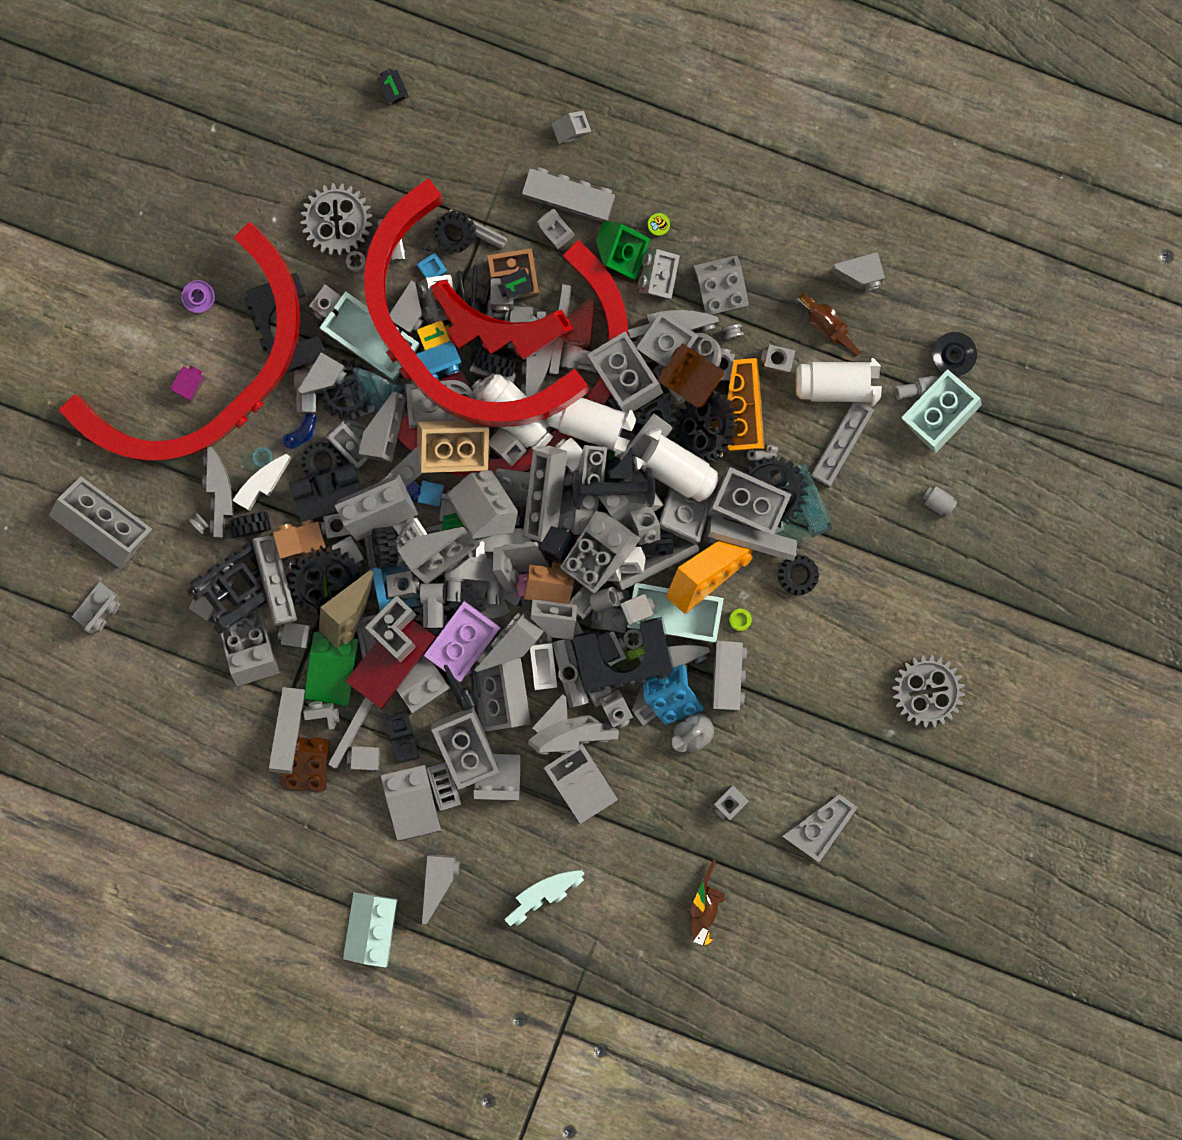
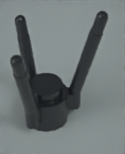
(473, 301)
(465, 697)

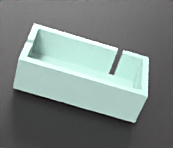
(357, 333)
(698, 624)

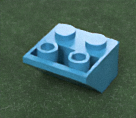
(441, 360)

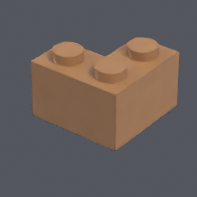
(510, 262)
(294, 541)
(548, 584)

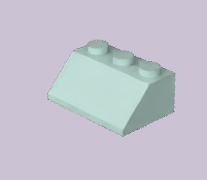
(942, 411)
(370, 929)

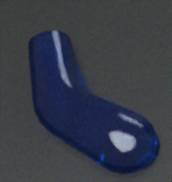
(302, 434)

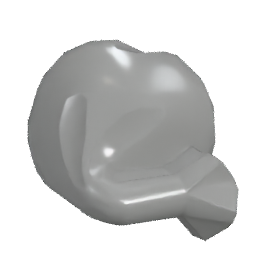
(693, 733)

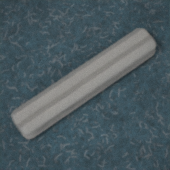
(488, 235)

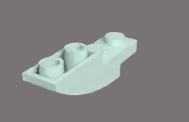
(551, 888)

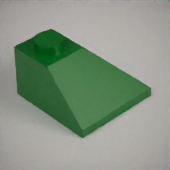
(621, 248)

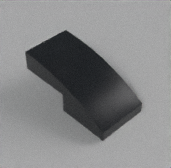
(402, 737)

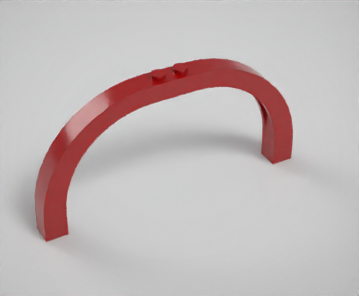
(603, 285)
(248, 401)
(495, 414)

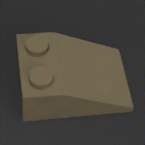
(344, 612)

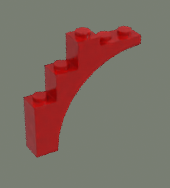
(497, 334)

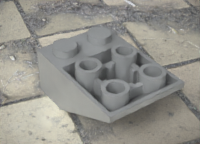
(599, 551)
(511, 642)
(249, 649)
(580, 783)

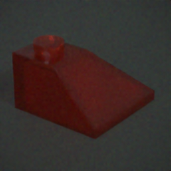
(582, 325)

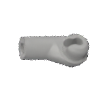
(771, 450)

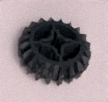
(331, 403)

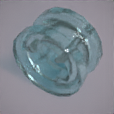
(262, 450)

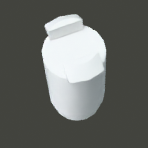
(838, 381)
(500, 390)
(594, 424)
(677, 467)

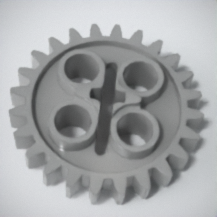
(316, 222)
(924, 671)

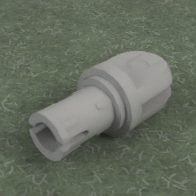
(916, 389)

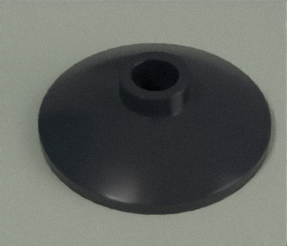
(962, 345)

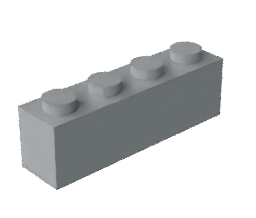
(568, 195)
(544, 491)

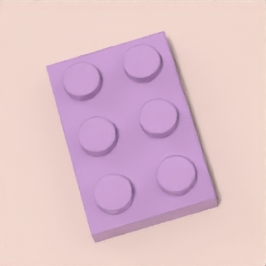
(462, 640)

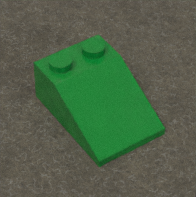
(330, 669)

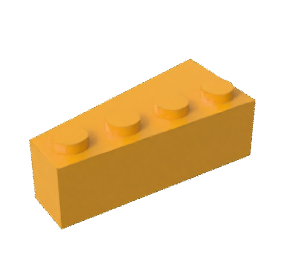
(746, 397)
(705, 573)

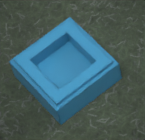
(431, 266)
(431, 493)

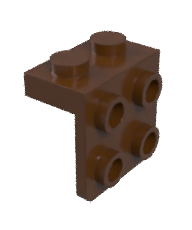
(691, 375)
(309, 766)

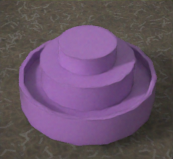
(198, 296)

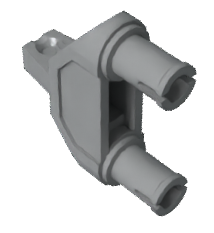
(477, 568)

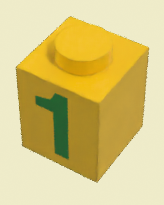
(434, 335)

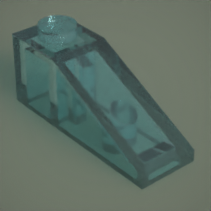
(375, 388)
(814, 511)

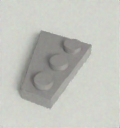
(822, 827)

